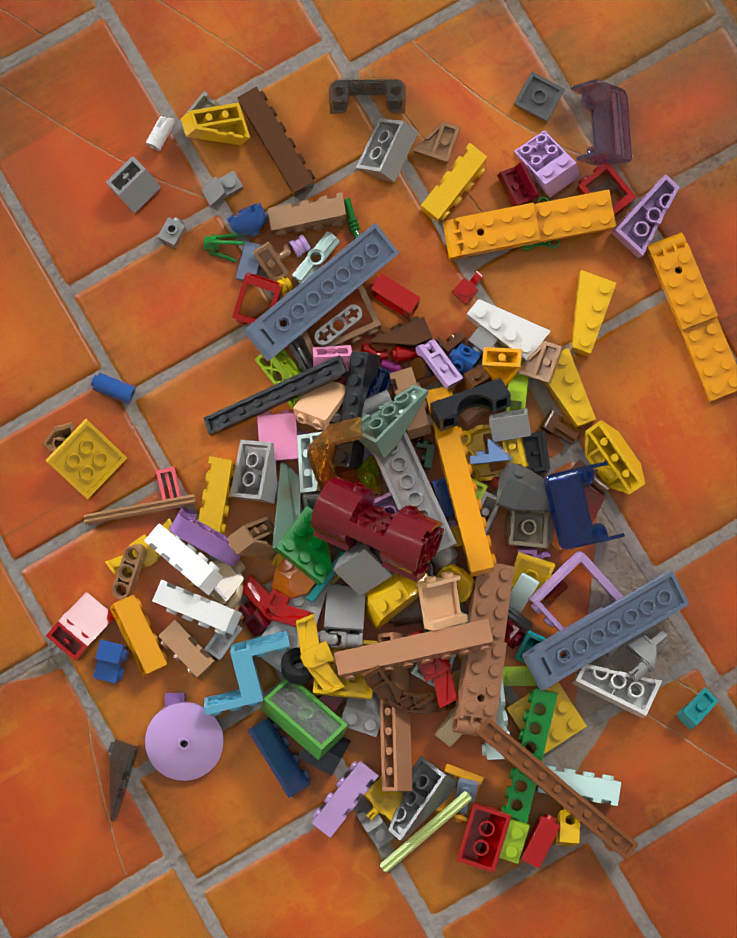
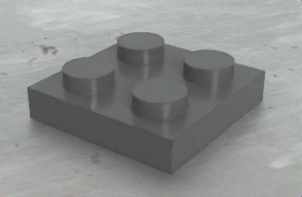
(539, 97)

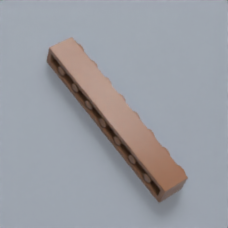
(415, 649)
(395, 733)

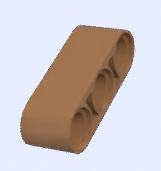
(123, 577)

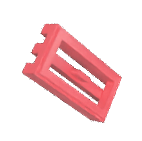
(165, 471)

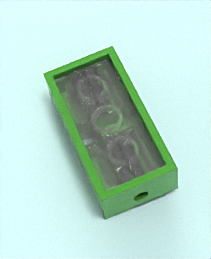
(304, 718)

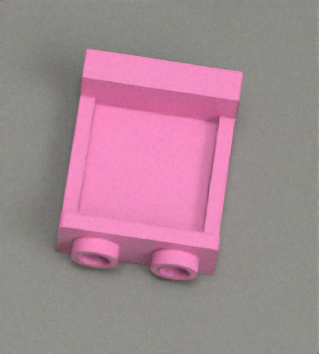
(281, 431)

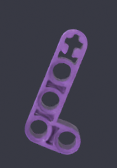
(203, 536)

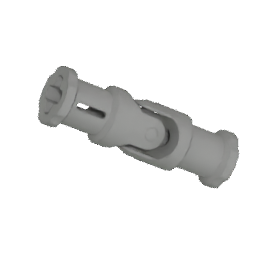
(348, 640)

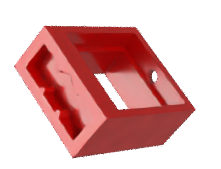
(598, 171)
(258, 281)
(394, 296)
(540, 840)

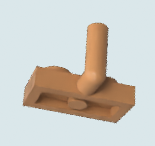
(271, 261)

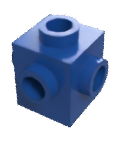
(464, 358)

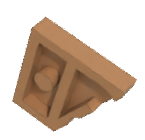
(439, 143)
(542, 363)

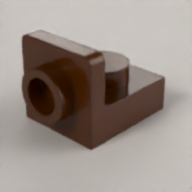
(453, 342)

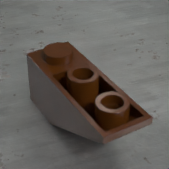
(408, 335)

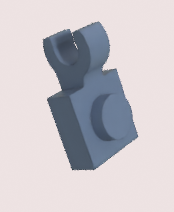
(469, 786)

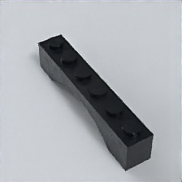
(361, 373)

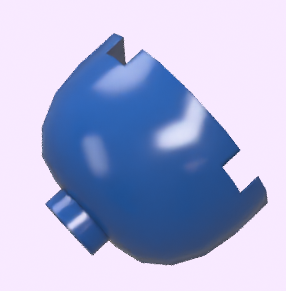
(248, 220)

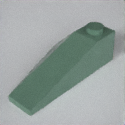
(386, 427)

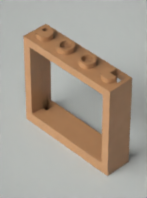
(356, 335)

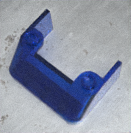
(571, 509)

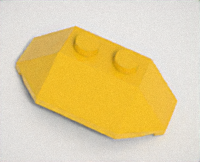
(623, 468)
(390, 598)

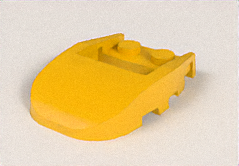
(475, 443)

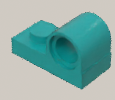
(697, 708)

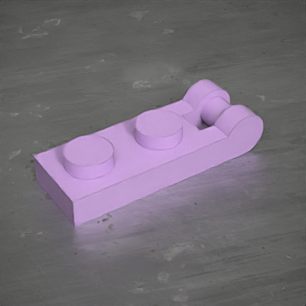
(439, 363)

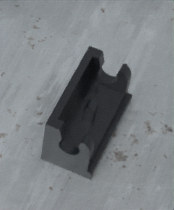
(537, 452)

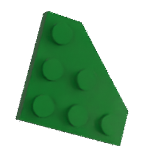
(305, 550)

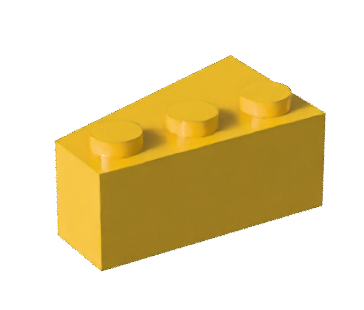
(217, 124)

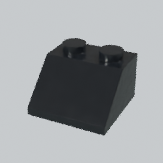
(330, 760)

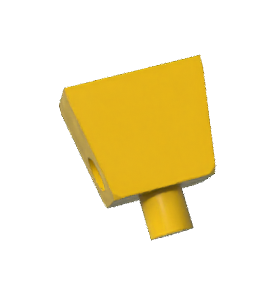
(567, 834)

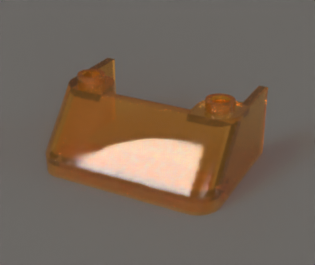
(322, 453)

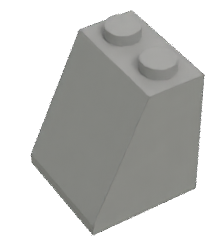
(362, 568)
(344, 610)

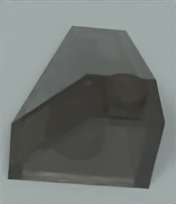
(121, 766)

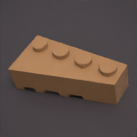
(308, 215)

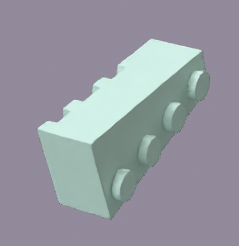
(589, 786)

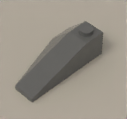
(521, 489)

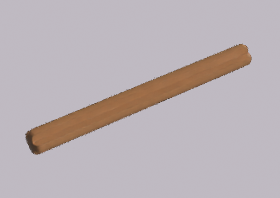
(140, 509)

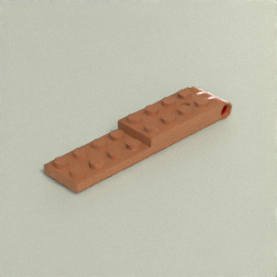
(483, 670)

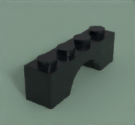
(490, 395)

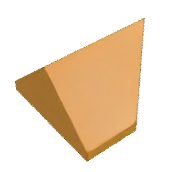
(502, 363)

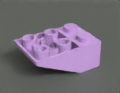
(548, 163)

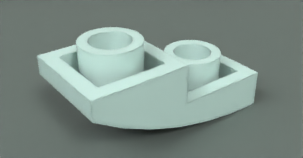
(522, 592)

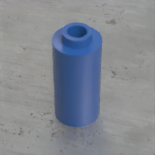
(113, 388)

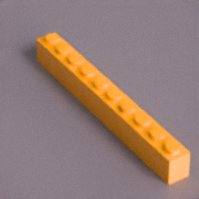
(462, 493)

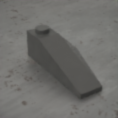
(429, 790)

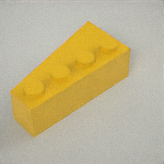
(455, 184)
(591, 306)
(570, 393)
(217, 493)

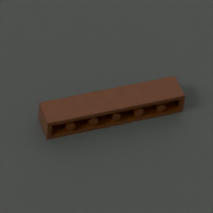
(275, 141)

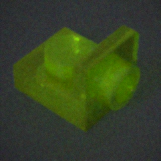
(368, 472)

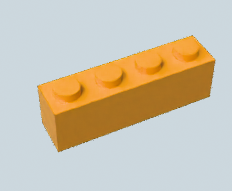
(138, 635)

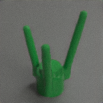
(214, 242)

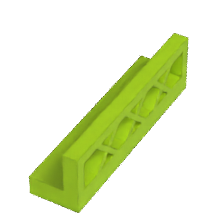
(285, 365)

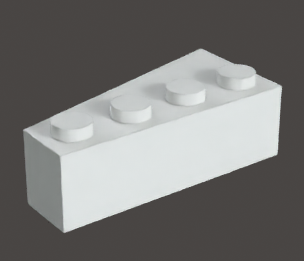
(508, 328)
(185, 558)

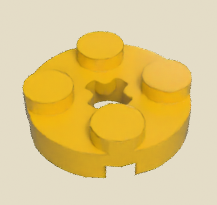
(465, 585)

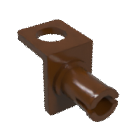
(597, 483)

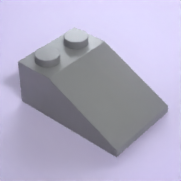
(255, 472)
(363, 715)

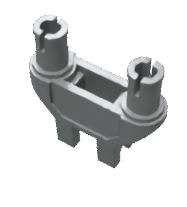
(644, 650)

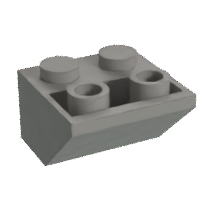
(133, 185)

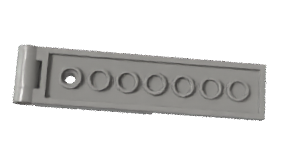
(406, 476)

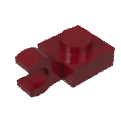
(254, 620)

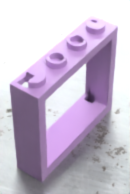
(564, 570)

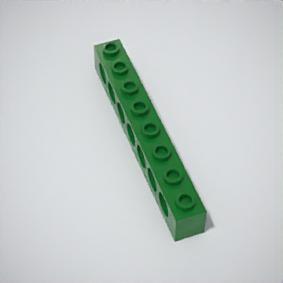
(548, 699)

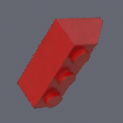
(484, 837)

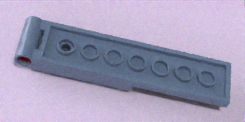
(321, 292)
(604, 630)

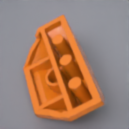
(293, 581)

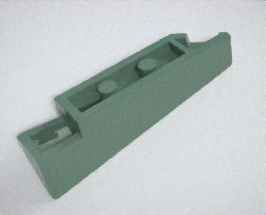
(288, 502)

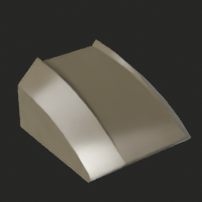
(529, 528)

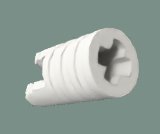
(160, 133)

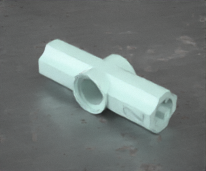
(323, 249)

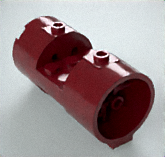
(405, 539)

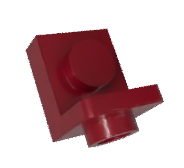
(513, 635)

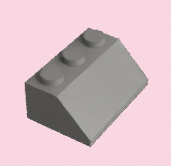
(387, 149)

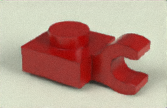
(466, 289)

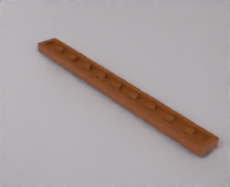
(556, 788)

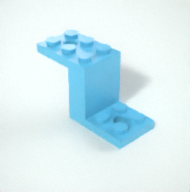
(246, 673)

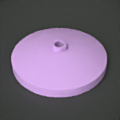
(188, 723)

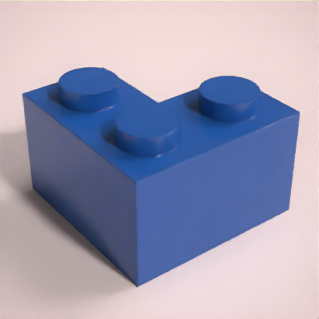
(110, 661)

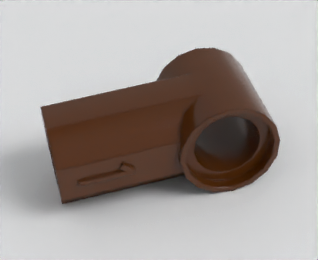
(555, 425)

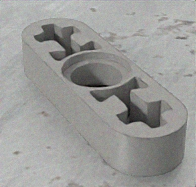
(324, 330)

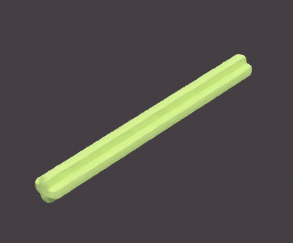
(426, 831)

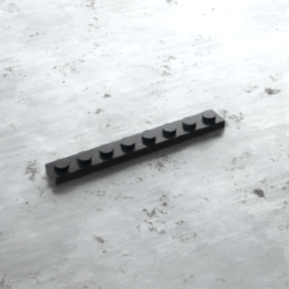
(275, 395)

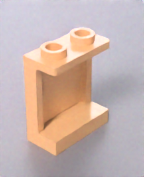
(320, 405)
(440, 601)

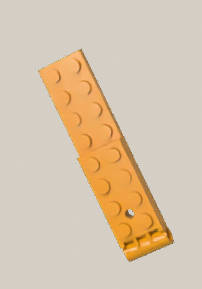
(528, 224)
(694, 315)

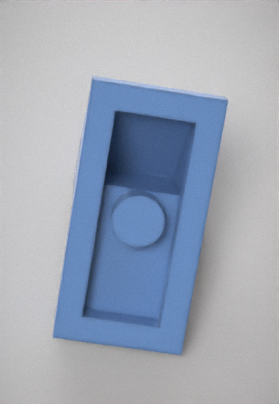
(495, 455)

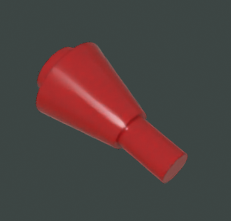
(401, 354)

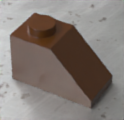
(472, 378)

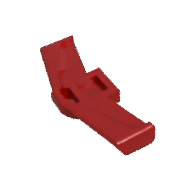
(274, 605)
(441, 673)

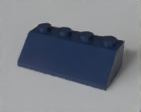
(279, 757)

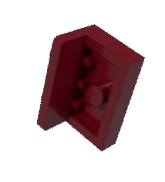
(518, 185)

